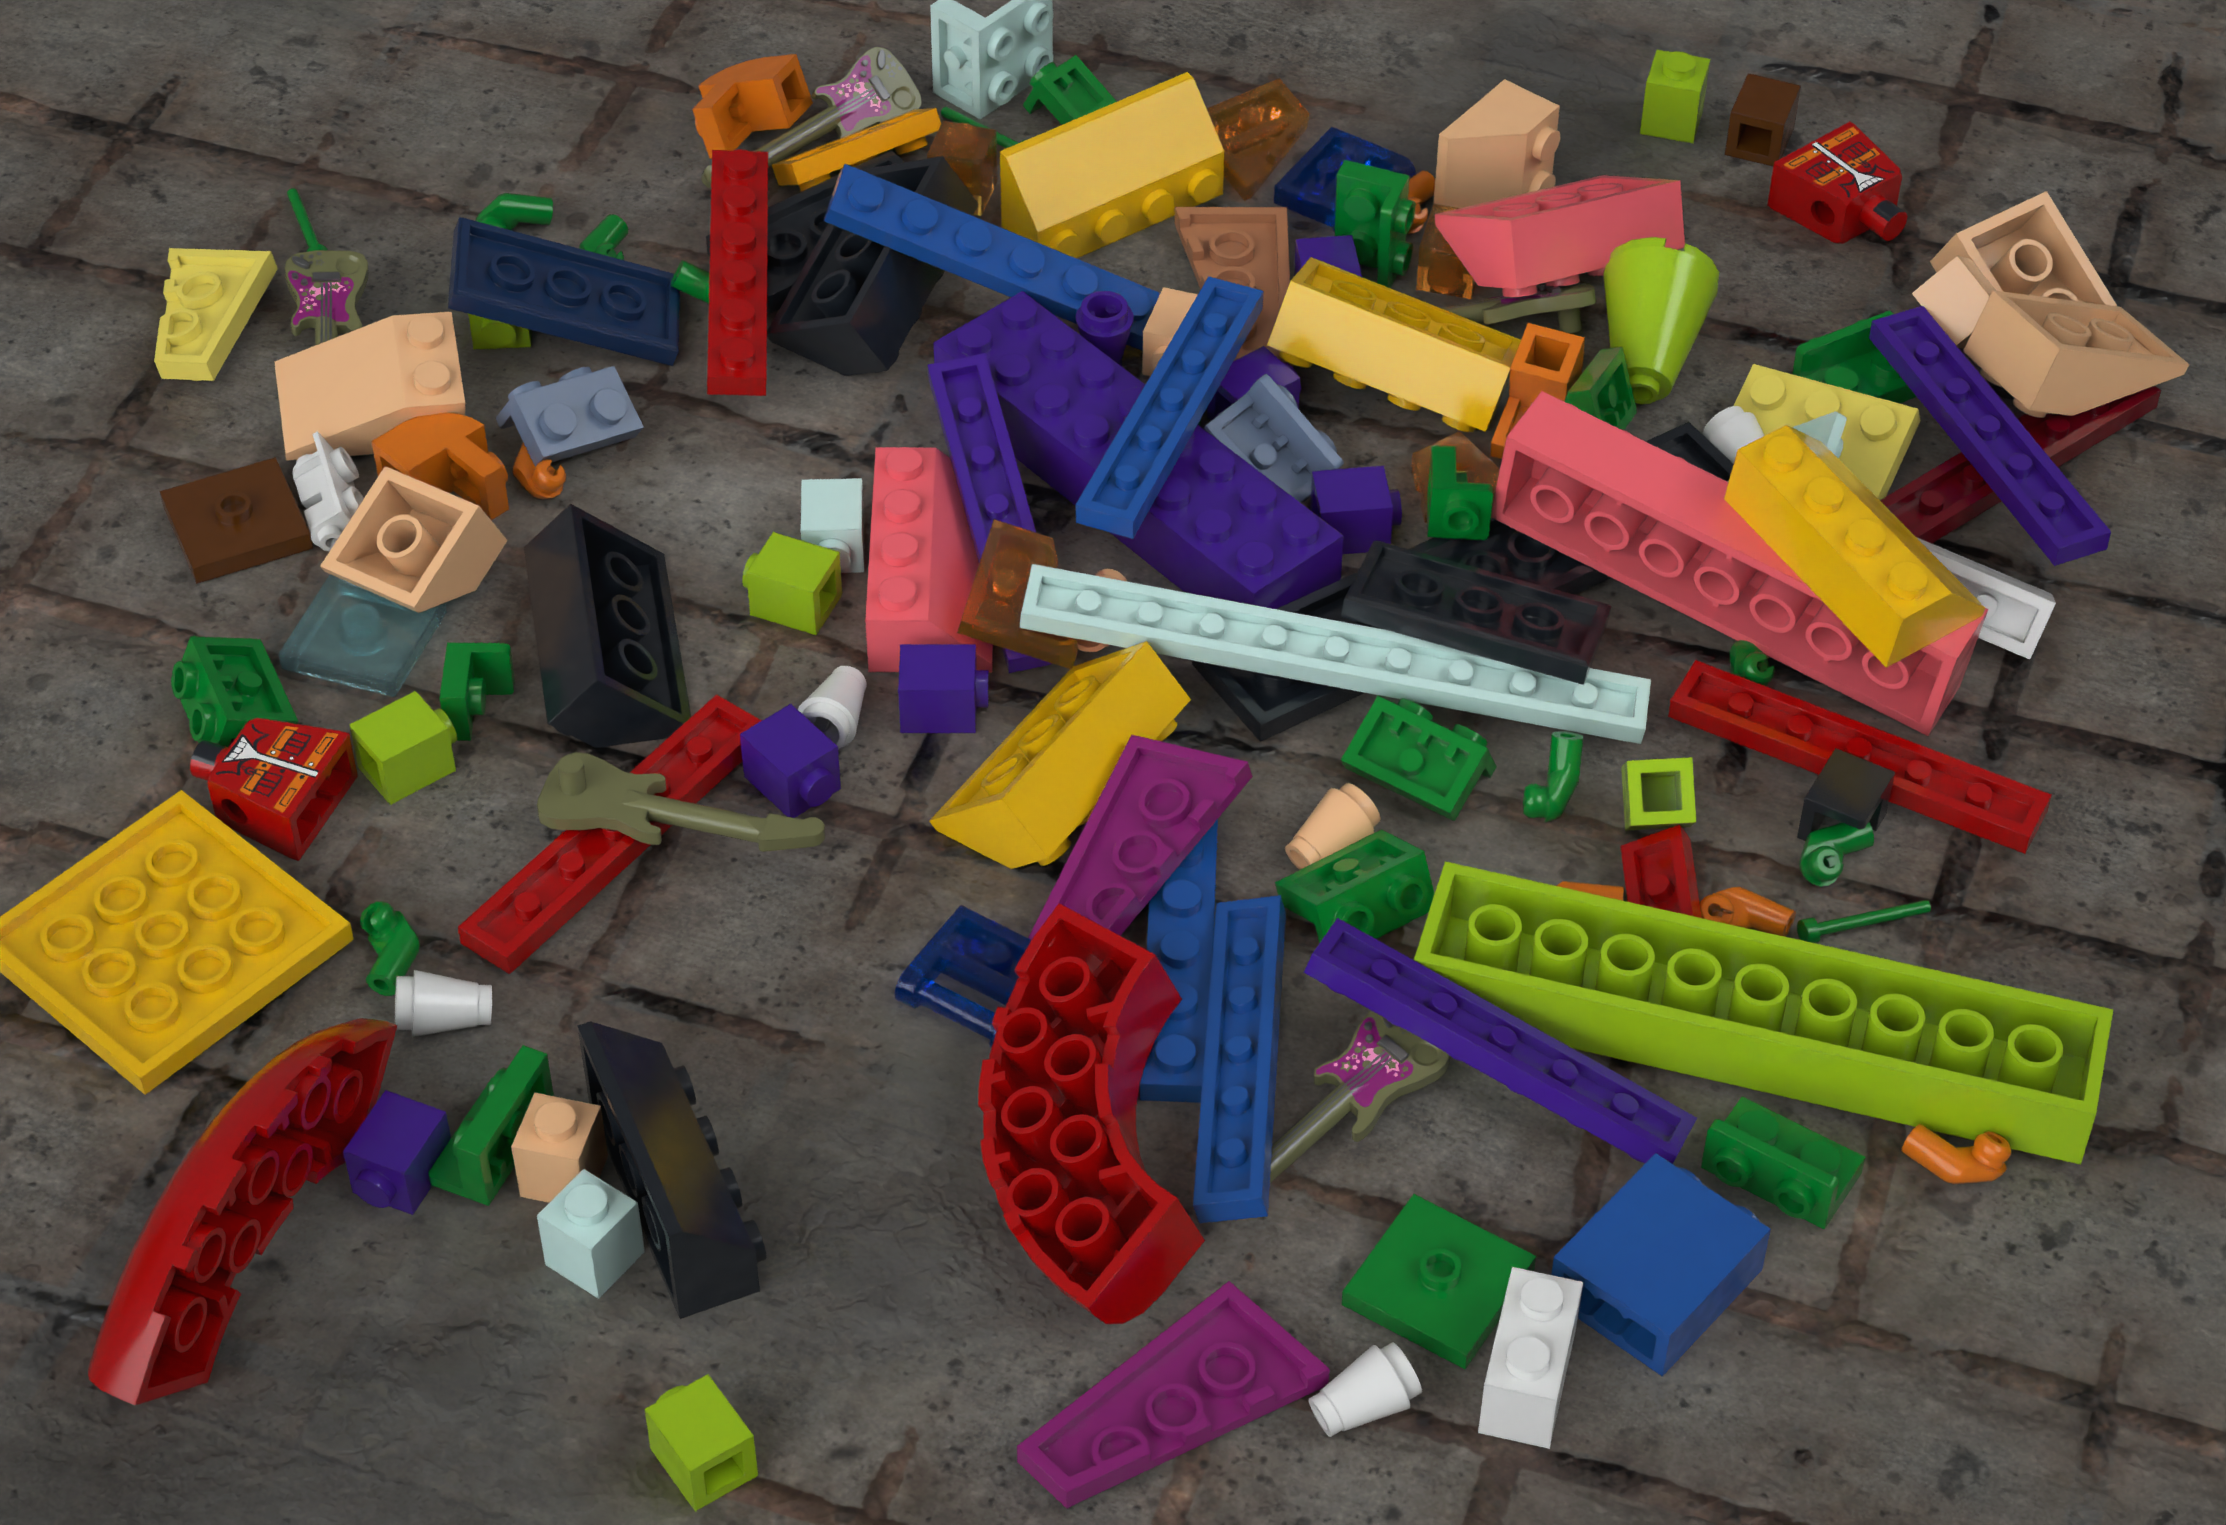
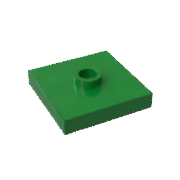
(1436, 1281)

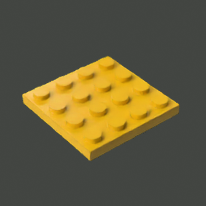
(165, 940)

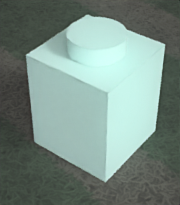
(835, 518)
(591, 1233)

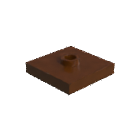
(236, 520)

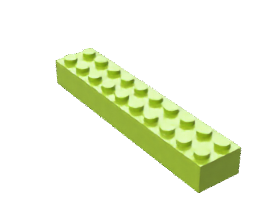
(1774, 1011)

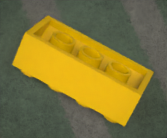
(1113, 170)
(1394, 345)
(1847, 545)
(1061, 758)

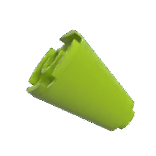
(1657, 309)

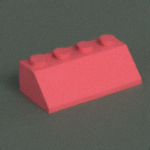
(1561, 230)
(917, 558)

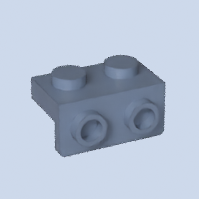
(571, 415)
(1275, 437)

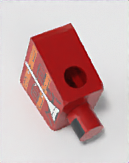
(1839, 187)
(277, 781)

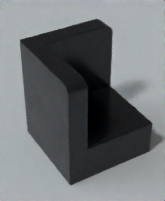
(1848, 792)

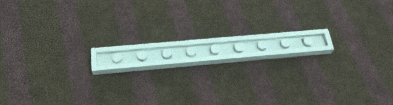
(1328, 653)

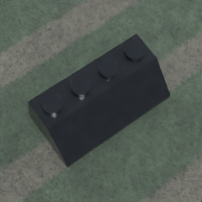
(860, 296)
(604, 633)
(671, 1170)

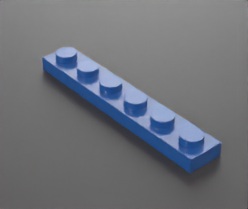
(976, 248)
(1169, 408)
(1183, 943)
(1240, 1061)

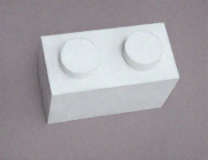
(1530, 1357)

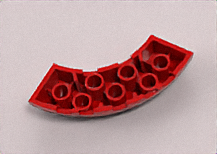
(1065, 1118)
(229, 1205)

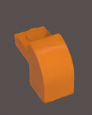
(750, 98)
(1545, 363)
(447, 454)

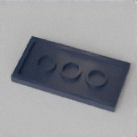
(564, 291)

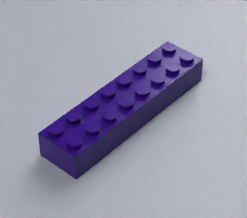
(1217, 518)

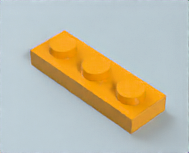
(902, 132)

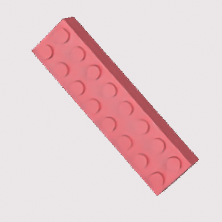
(1679, 542)

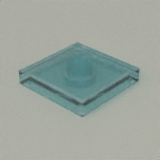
(359, 638)

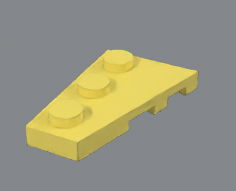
(207, 308)
(1874, 432)

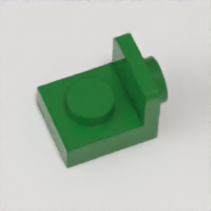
(1067, 91)
(1453, 505)
(469, 676)

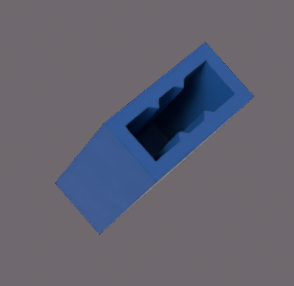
(1662, 1262)

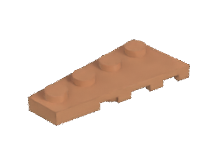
(1241, 248)

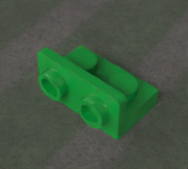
(1378, 215)
(1851, 362)
(1605, 389)
(226, 686)
(1418, 757)
(1367, 884)
(480, 1150)
(1781, 1162)

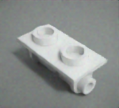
(327, 491)

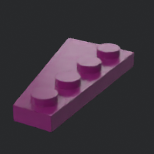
(1143, 829)
(1176, 1393)

